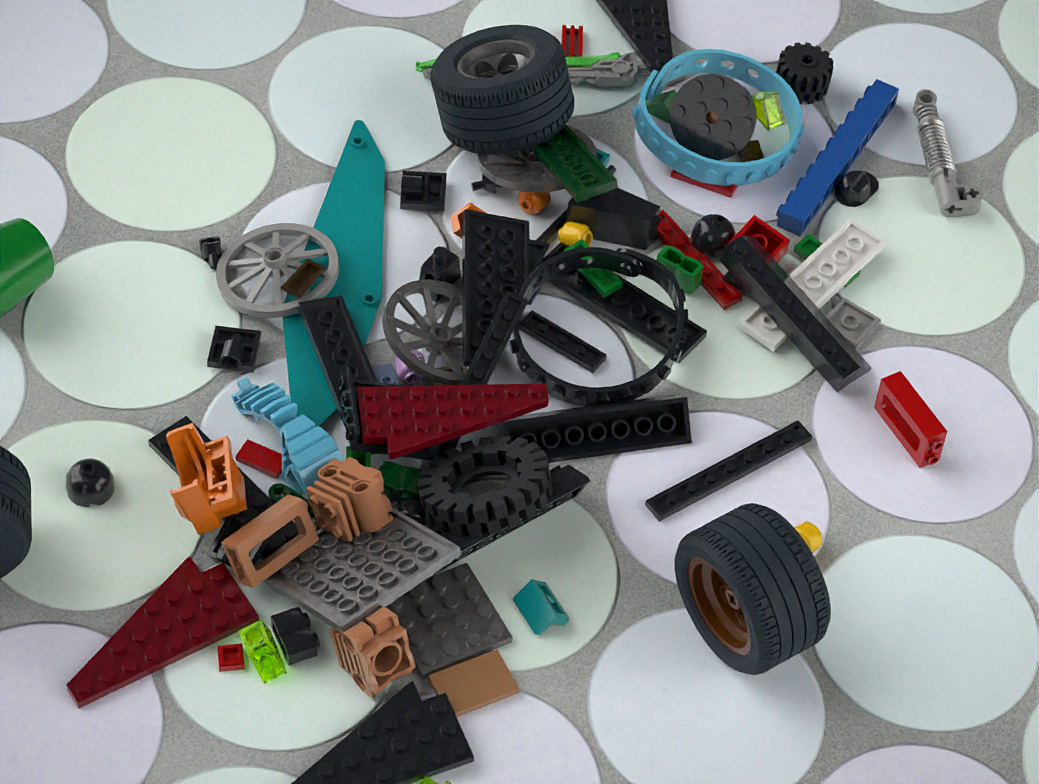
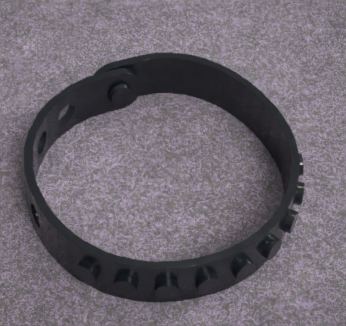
(623, 262)

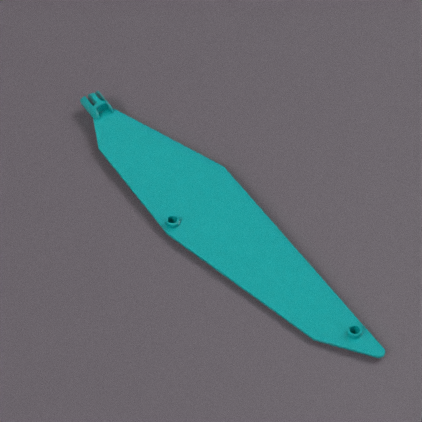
(355, 224)

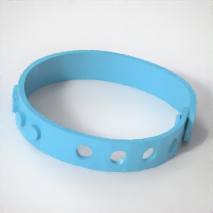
(700, 167)

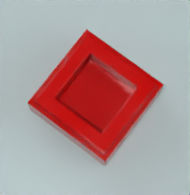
(230, 657)

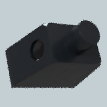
(442, 267)

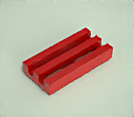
(572, 31)

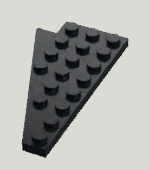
(644, 27)
(494, 260)
(396, 744)

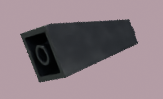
(618, 218)

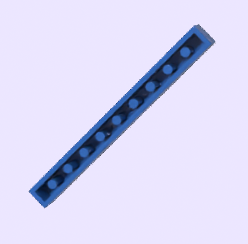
(837, 157)

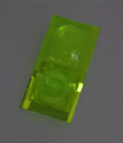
(262, 651)

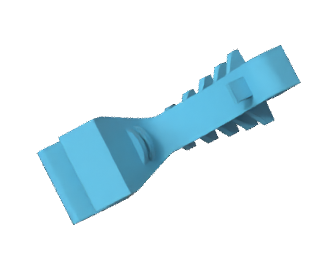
(303, 443)

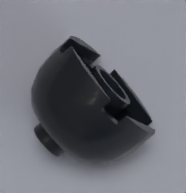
(712, 234)
(89, 482)

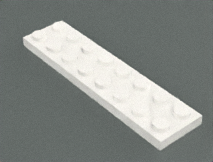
(820, 276)

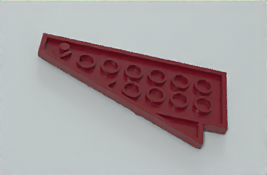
(428, 415)
(174, 622)

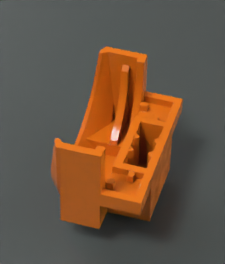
(208, 479)

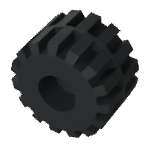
(806, 71)

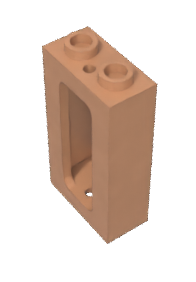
(242, 541)

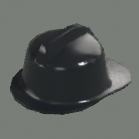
(856, 188)

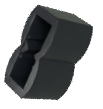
(294, 635)

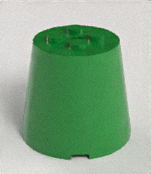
(24, 262)

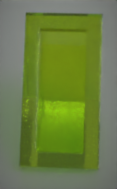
(769, 109)

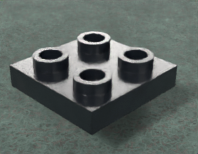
(423, 191)
(234, 349)
(230, 526)

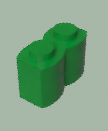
(685, 269)

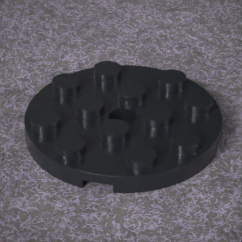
(735, 116)

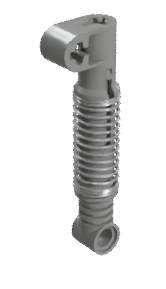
(940, 159)

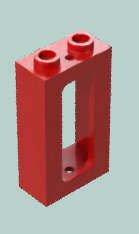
(910, 419)

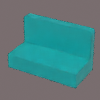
(539, 606)

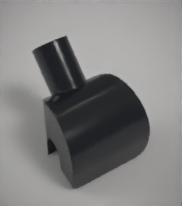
(485, 184)
(211, 249)

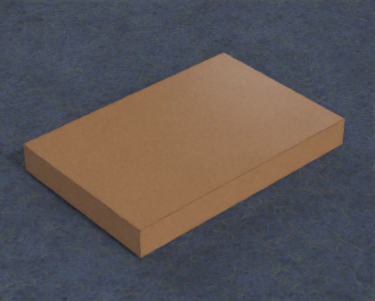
(475, 682)

